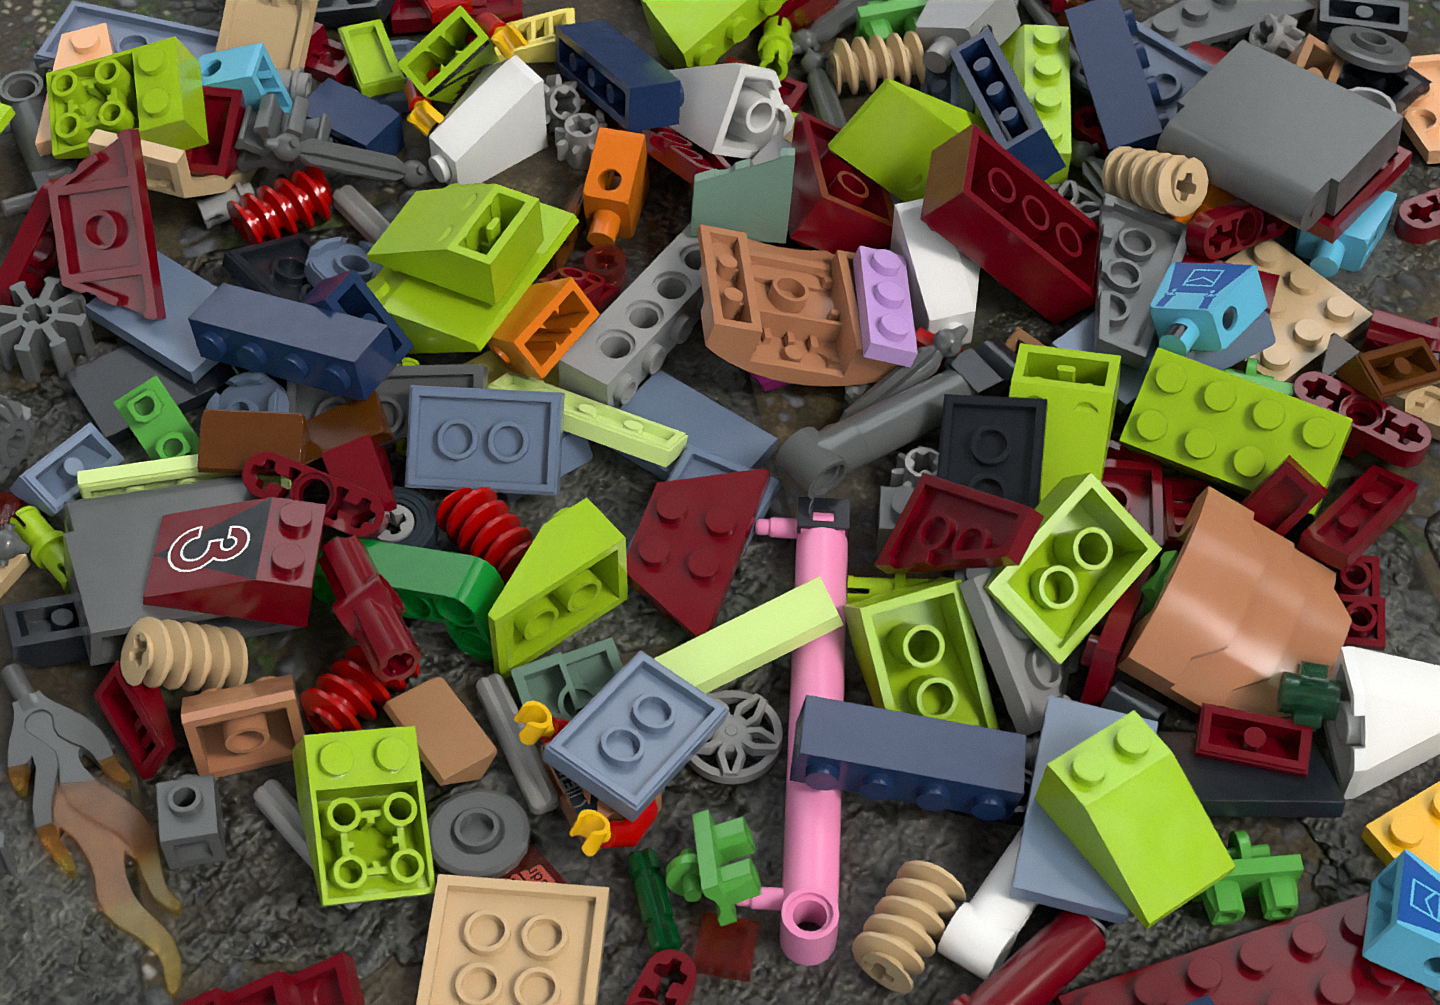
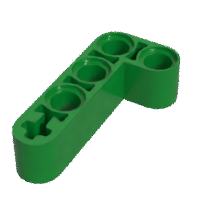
(437, 589)

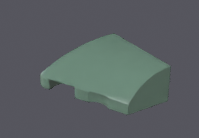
(746, 198)
(568, 680)

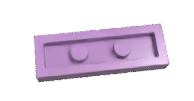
(884, 306)

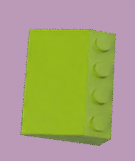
(450, 321)

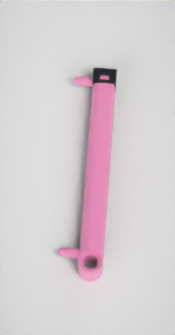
(817, 670)

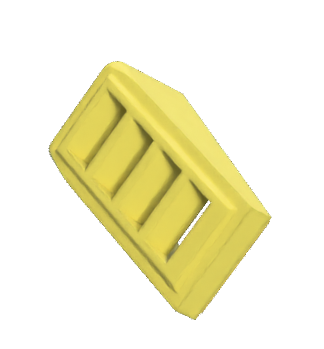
(540, 35)

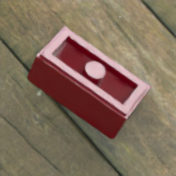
(1252, 740)

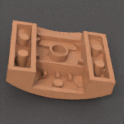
(783, 311)
(1235, 614)

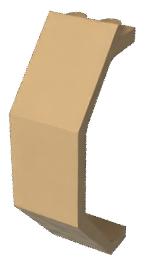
(286, 34)

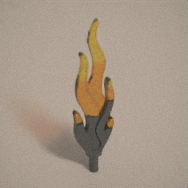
(88, 812)

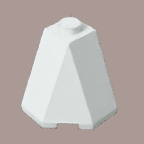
(732, 108)
(491, 125)
(938, 274)
(1383, 719)

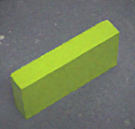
(371, 58)

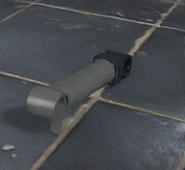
(825, 456)

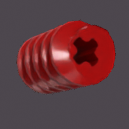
(282, 206)
(484, 528)
(347, 694)

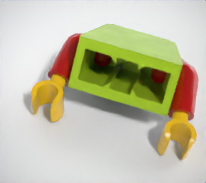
(451, 60)

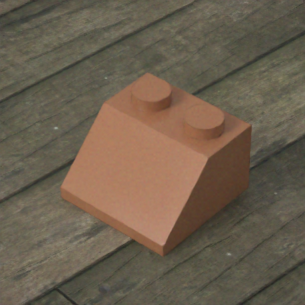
(243, 726)

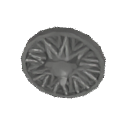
(1369, 49)
(478, 834)

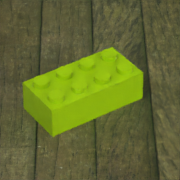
(1229, 426)

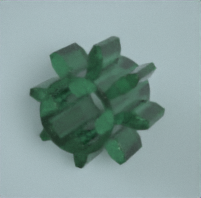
(1309, 695)

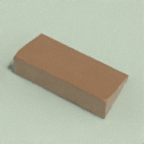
(446, 732)

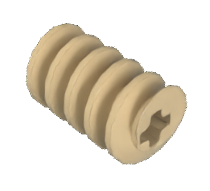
(876, 61)
(1155, 180)
(183, 655)
(906, 924)

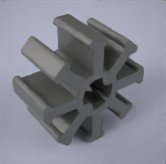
(269, 123)
(44, 329)

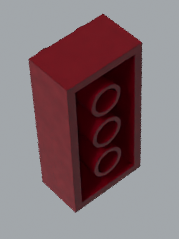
(1012, 224)

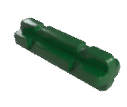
(653, 901)

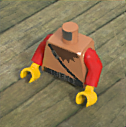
(591, 819)

